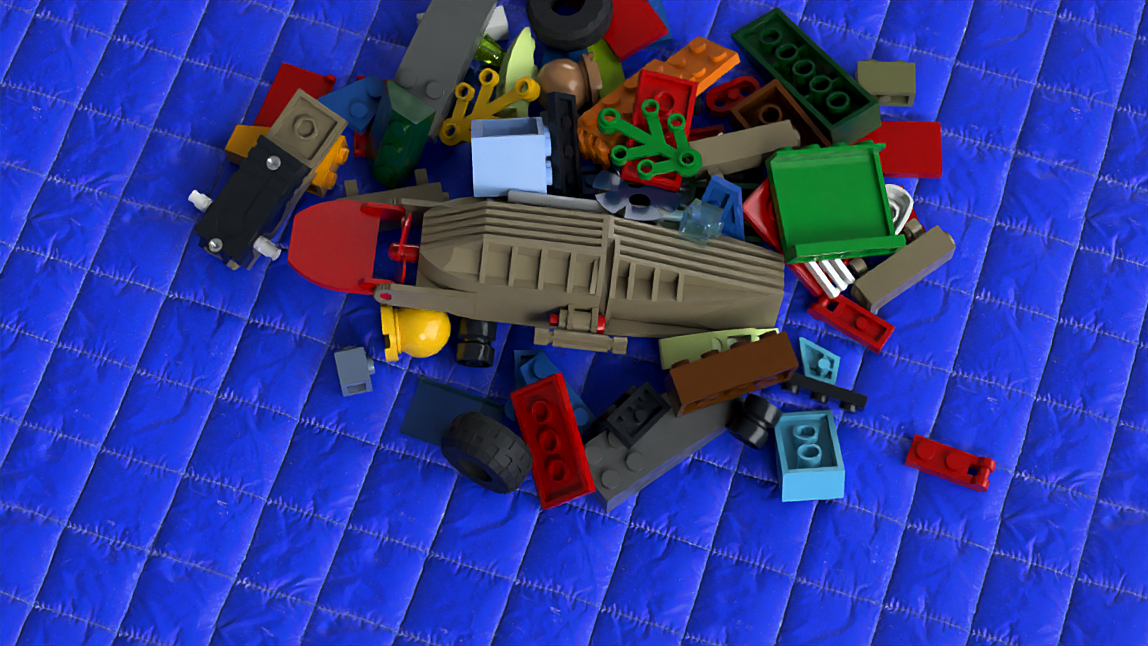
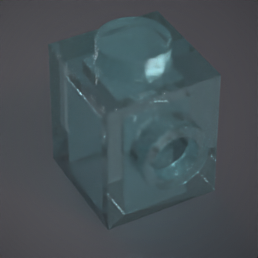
(701, 223)

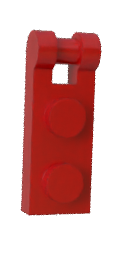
(852, 321)
(949, 463)

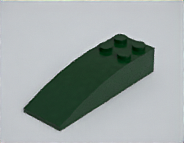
(810, 76)

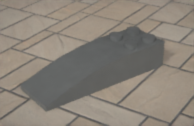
(443, 53)
(624, 472)

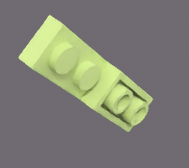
(515, 65)
(694, 345)

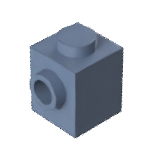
(354, 370)

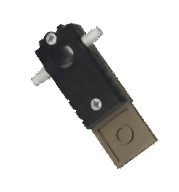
(267, 184)

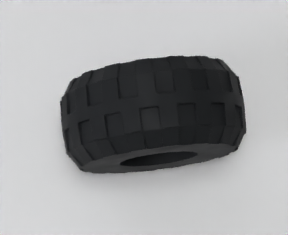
(571, 31)
(486, 452)

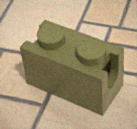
(888, 82)

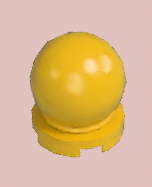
(413, 331)

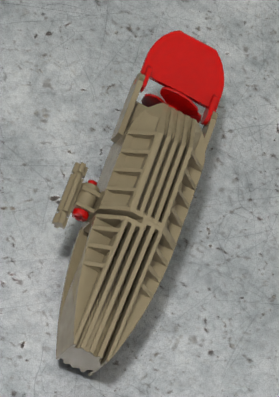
(543, 269)

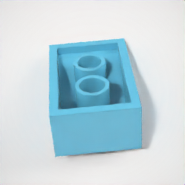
(808, 456)

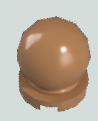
(571, 78)

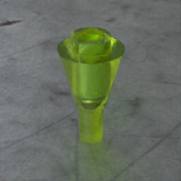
(490, 52)

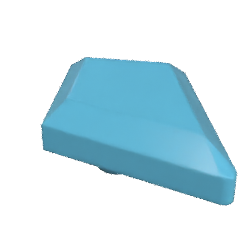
(818, 362)

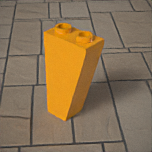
(246, 136)

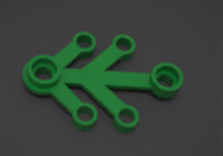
(651, 144)

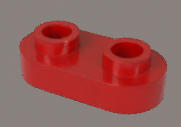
(729, 95)

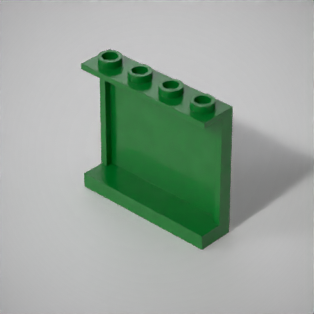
(832, 202)

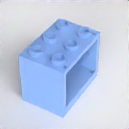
(510, 156)

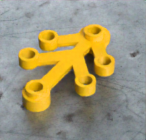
(482, 107)

